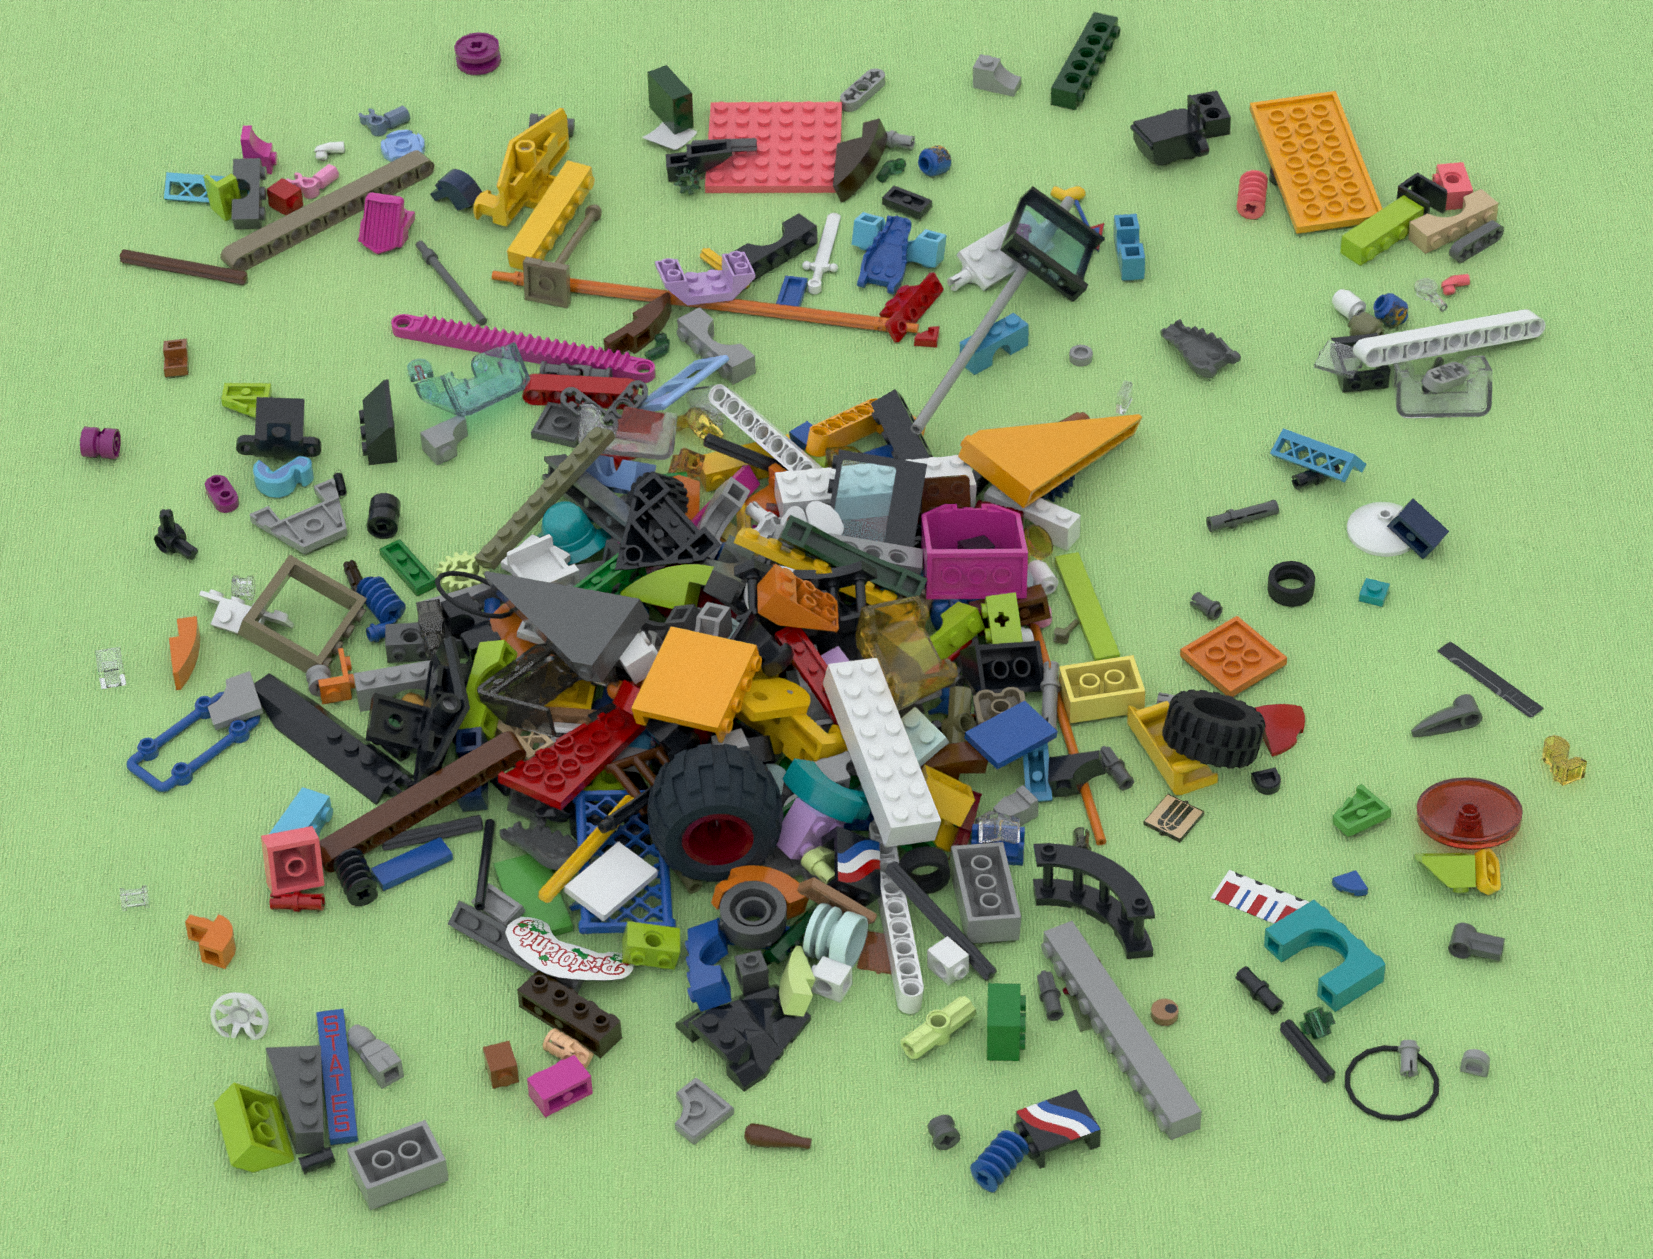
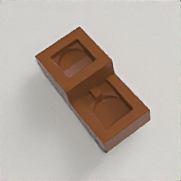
(175, 357)

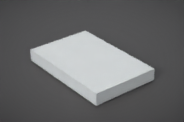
(611, 881)

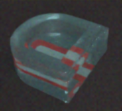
(419, 370)

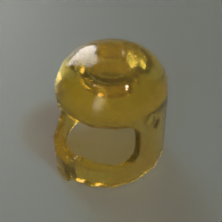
(1038, 542)

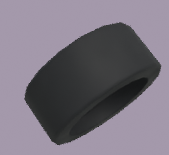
(1288, 596)
(923, 857)

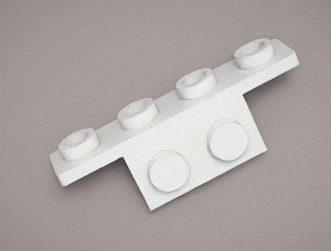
(232, 611)

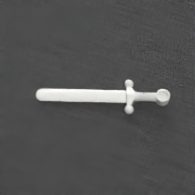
(822, 258)

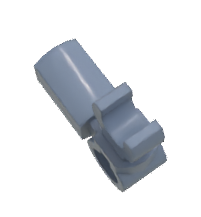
(379, 124)

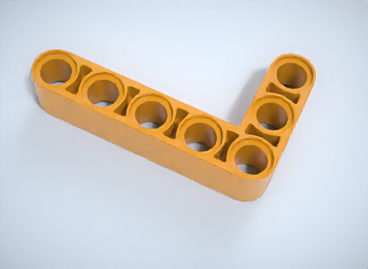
(843, 429)

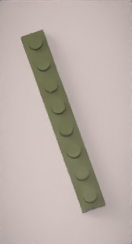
(544, 497)

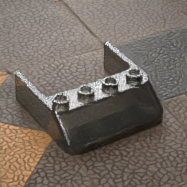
(527, 685)

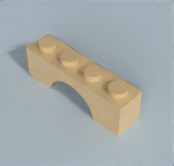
(1433, 232)

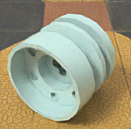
(835, 935)

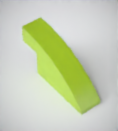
(670, 585)

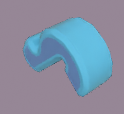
(283, 480)

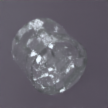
(243, 587)

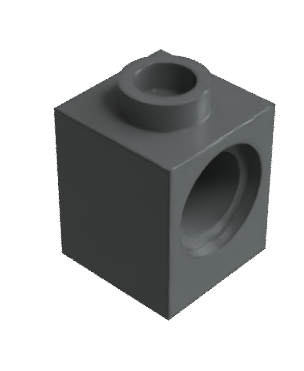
(751, 971)

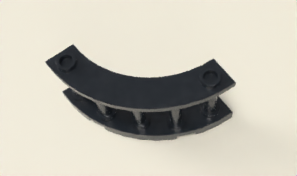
(844, 576)
(1122, 915)

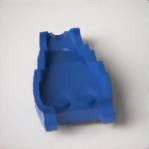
(887, 256)

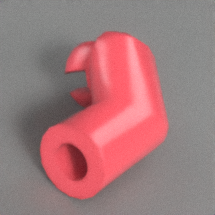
(1454, 281)

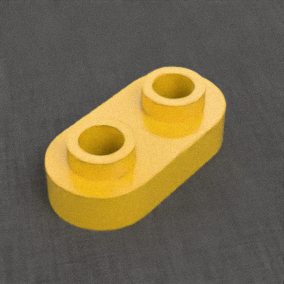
(1487, 871)

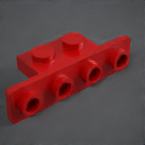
(910, 305)

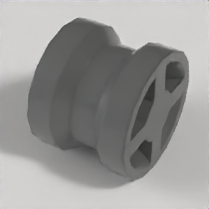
(943, 1132)

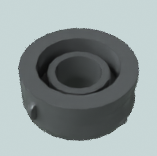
(756, 900)

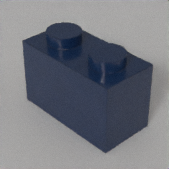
(1417, 528)

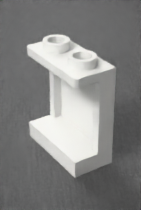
(541, 562)

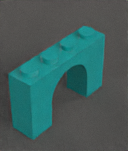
(1317, 927)

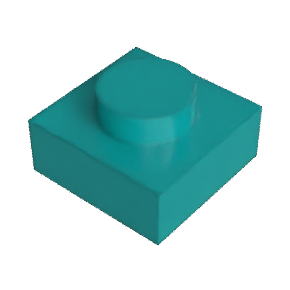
(1374, 592)

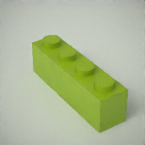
(1380, 230)

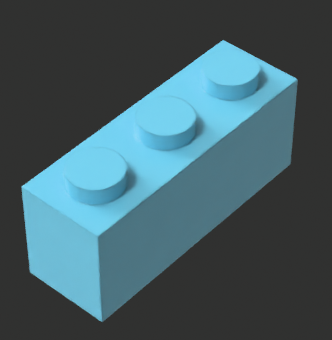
(306, 810)

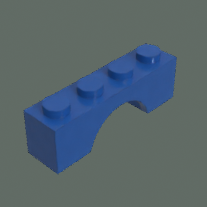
(708, 982)

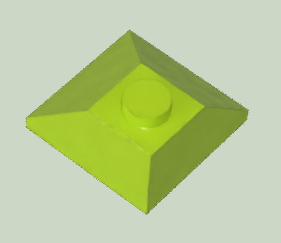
(1451, 869)

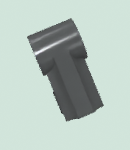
(1467, 942)

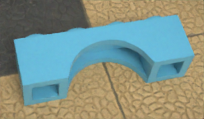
(925, 249)

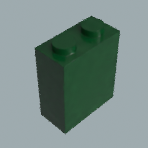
(670, 99)

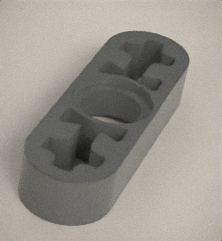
(1476, 241)

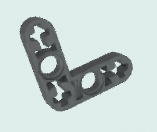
(611, 414)

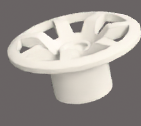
(240, 1014)

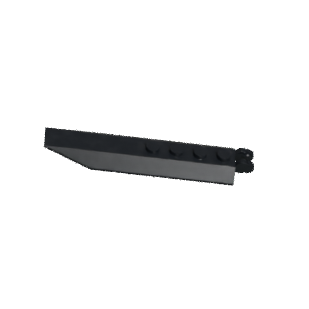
(331, 741)

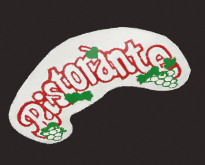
(542, 950)

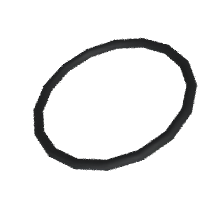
(461, 606)
(1386, 1116)

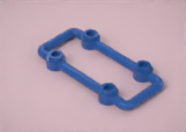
(181, 771)

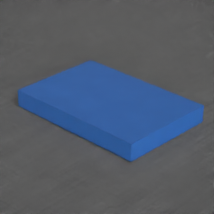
(1010, 734)

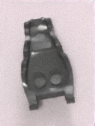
(1200, 350)
(546, 848)

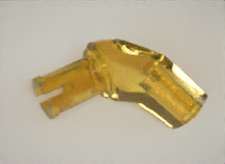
(698, 422)

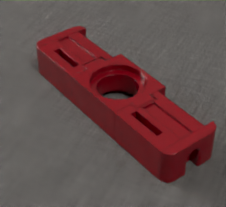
(963, 832)

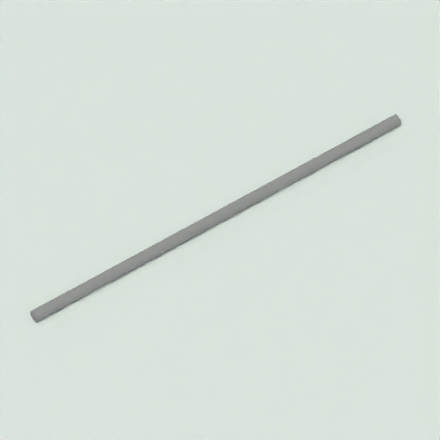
(974, 342)

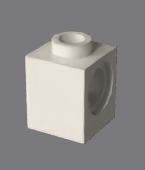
(948, 961)
(832, 979)

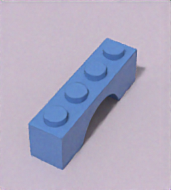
(622, 479)

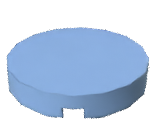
(401, 143)

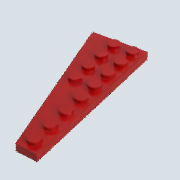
(574, 760)

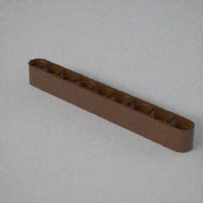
(424, 798)

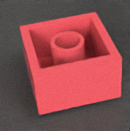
(292, 860)

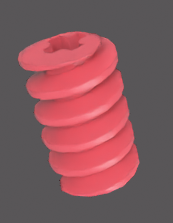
(1252, 194)

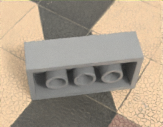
(985, 892)

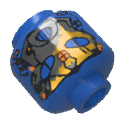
(934, 160)
(1390, 310)

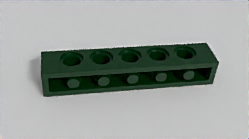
(1085, 61)

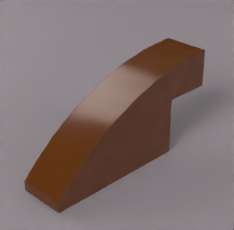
(957, 760)

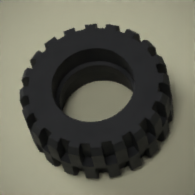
(1213, 729)

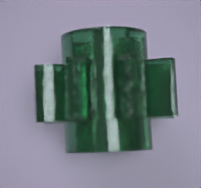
(682, 183)
(1317, 1022)

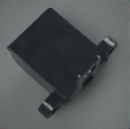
(1171, 135)
(279, 431)

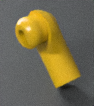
(1076, 193)

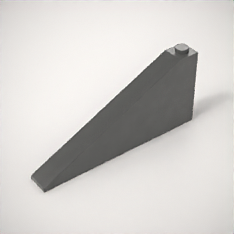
(577, 623)

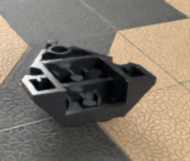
(660, 531)

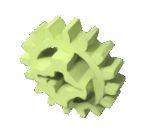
(461, 563)

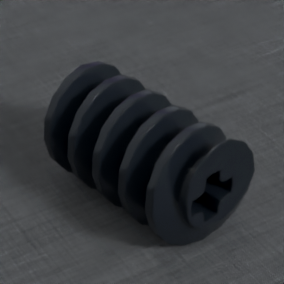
(355, 877)

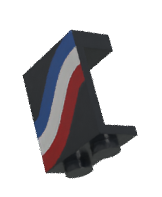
(855, 865)
(1056, 1124)

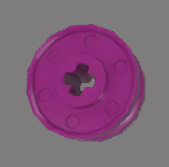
(477, 53)

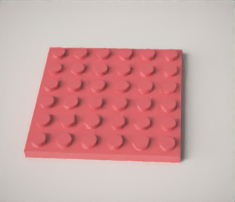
(792, 150)

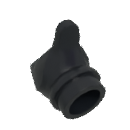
(554, 814)

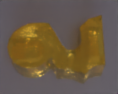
(1556, 755)

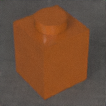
(500, 1064)

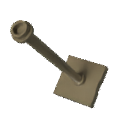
(550, 281)

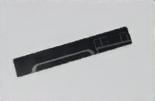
(1490, 679)

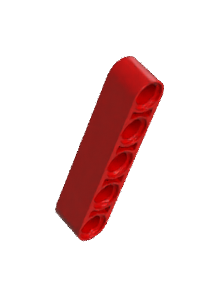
(602, 390)

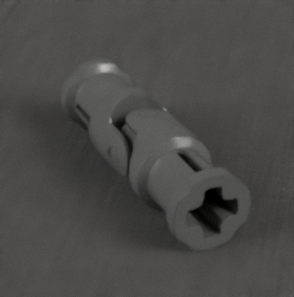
(575, 370)

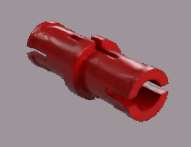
(297, 901)

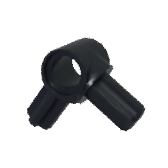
(172, 537)

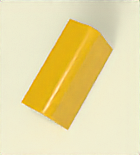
(1177, 770)

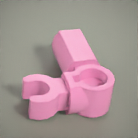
(311, 186)

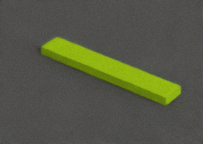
(1086, 606)

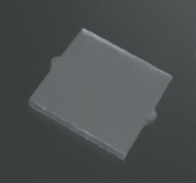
(1338, 360)

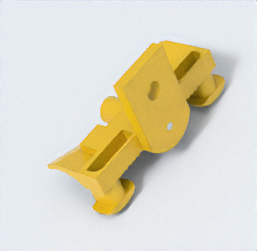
(526, 169)
(780, 710)

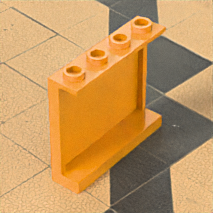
(697, 681)

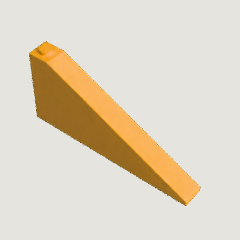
(1039, 457)

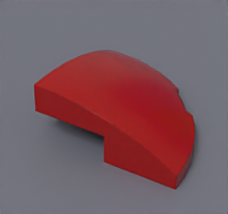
(1282, 726)

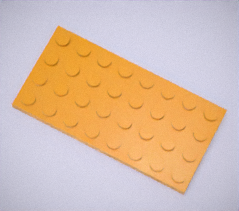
(1315, 161)

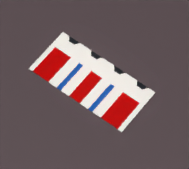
(1256, 897)

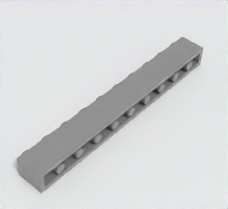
(1121, 1031)

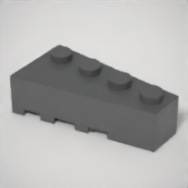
(298, 1085)

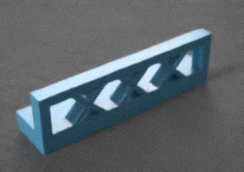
(1316, 450)

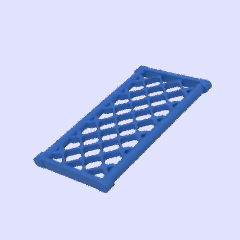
(615, 925)

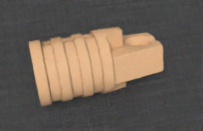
(565, 1046)

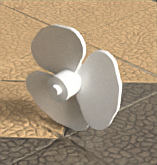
(819, 515)

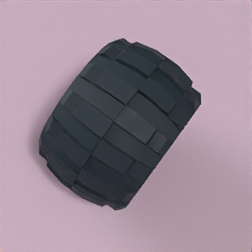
(714, 811)

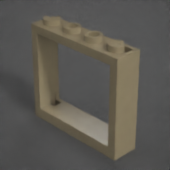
(285, 648)

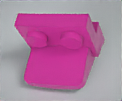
(384, 223)

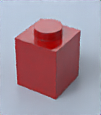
(284, 197)

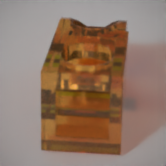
(687, 461)

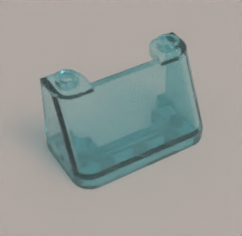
(497, 376)

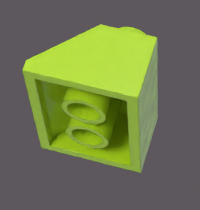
(253, 1129)

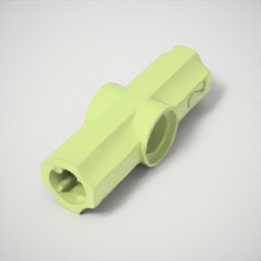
(938, 1027)

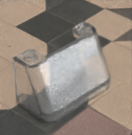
(1465, 400)
(654, 446)

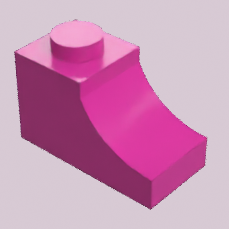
(254, 147)

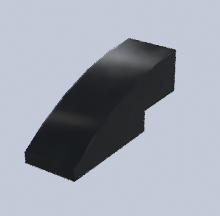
(699, 156)

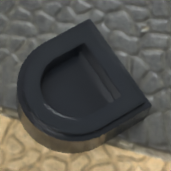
(1266, 781)

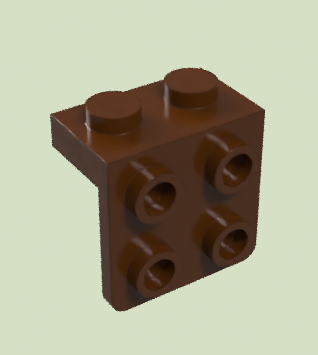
(945, 490)

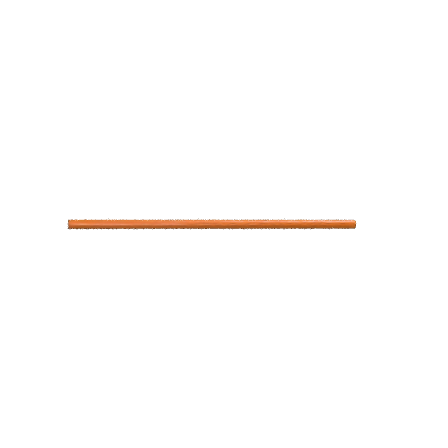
(1072, 747)

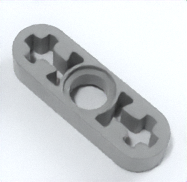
(853, 99)
(1445, 377)

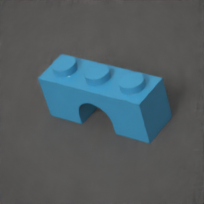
(1128, 247)
(1008, 333)

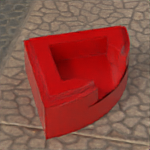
(928, 338)

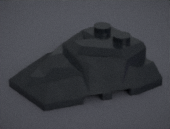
(746, 1033)

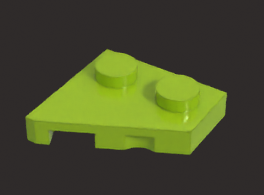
(243, 396)

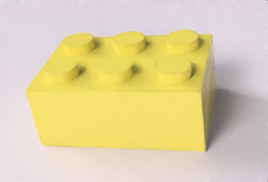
(1101, 688)

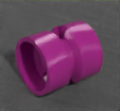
(97, 442)

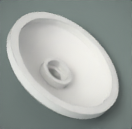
(1370, 533)

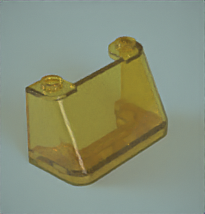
(908, 659)

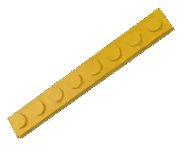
(796, 559)

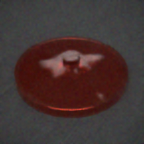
(1469, 813)

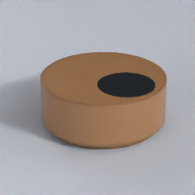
(1164, 1012)

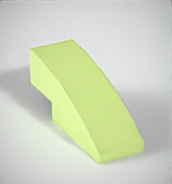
(796, 984)

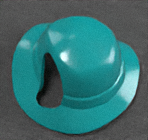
(572, 531)

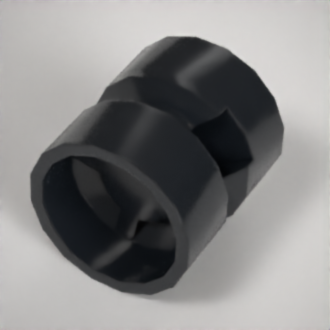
(383, 515)

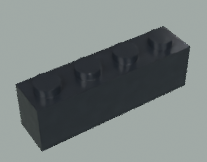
(896, 421)

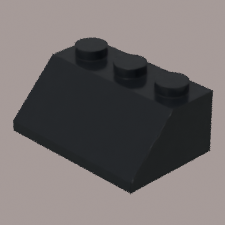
(379, 426)
(1004, 666)

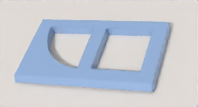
(679, 386)

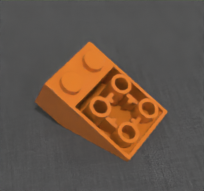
(795, 602)

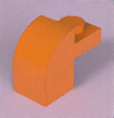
(214, 938)

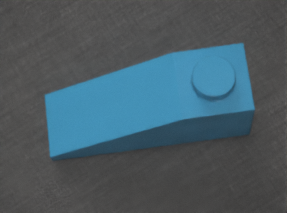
(1036, 773)

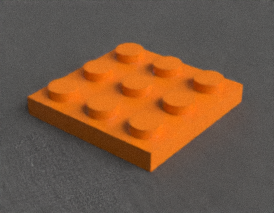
(1233, 656)

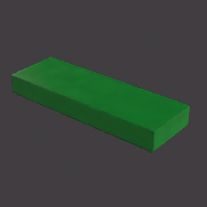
(408, 567)

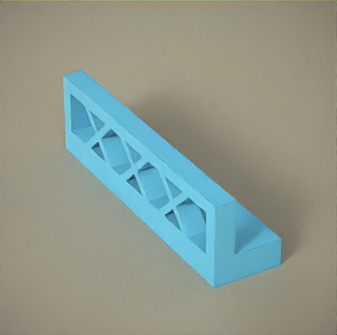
(189, 180)

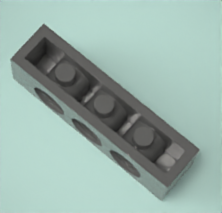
(405, 643)

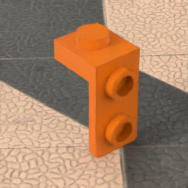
(338, 688)

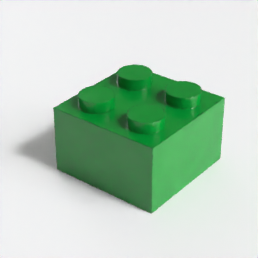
(1005, 1022)

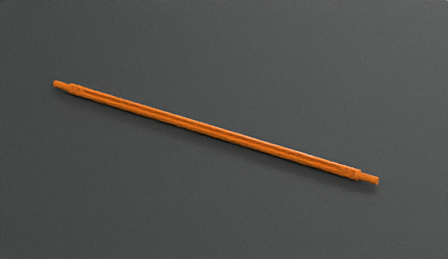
(734, 305)

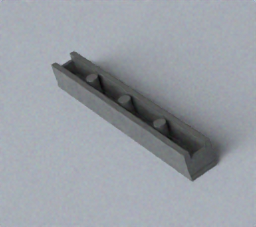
(594, 500)

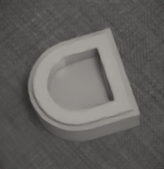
(1475, 1062)

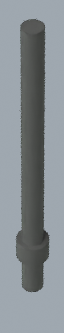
(431, 258)

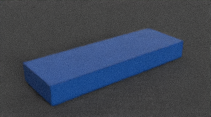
(412, 863)

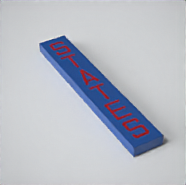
(337, 1077)

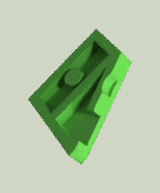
(1360, 812)

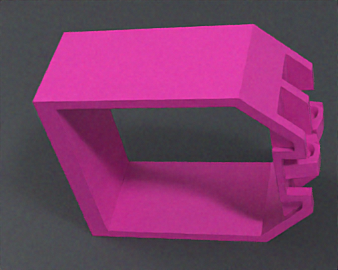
(973, 572)

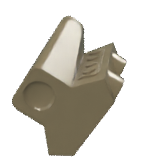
(989, 704)

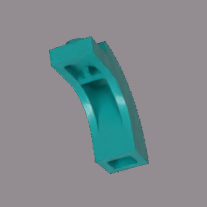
(823, 794)

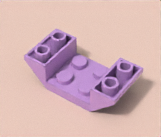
(710, 285)

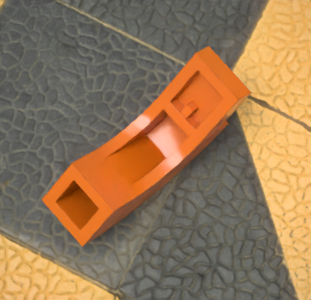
(788, 886)

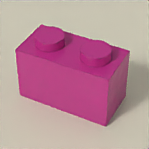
(559, 1085)

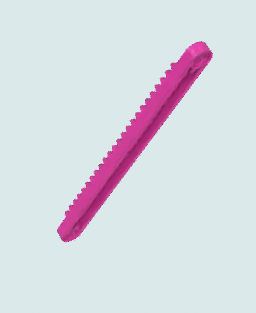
(531, 349)

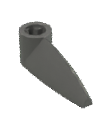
(1459, 716)

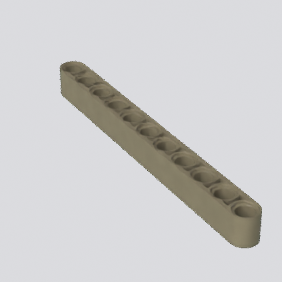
(325, 211)

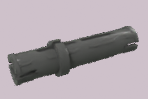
(1232, 518)

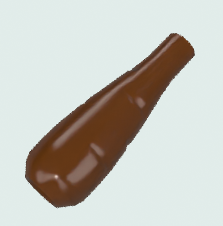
(768, 1136)

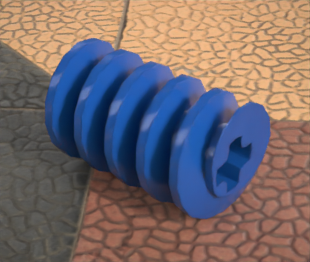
(381, 598)
(999, 1160)

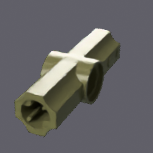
(959, 716)

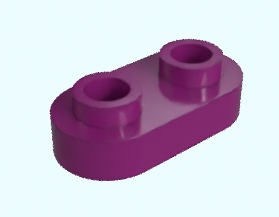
(221, 493)

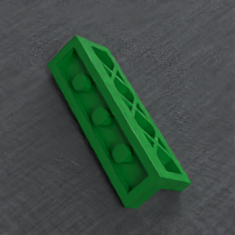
(605, 577)

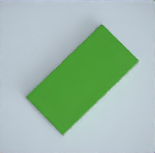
(522, 880)

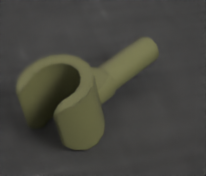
(1062, 635)

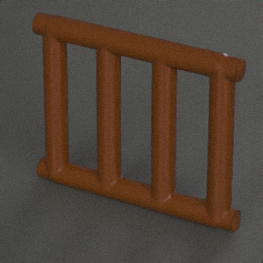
(637, 760)

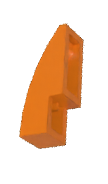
(184, 650)

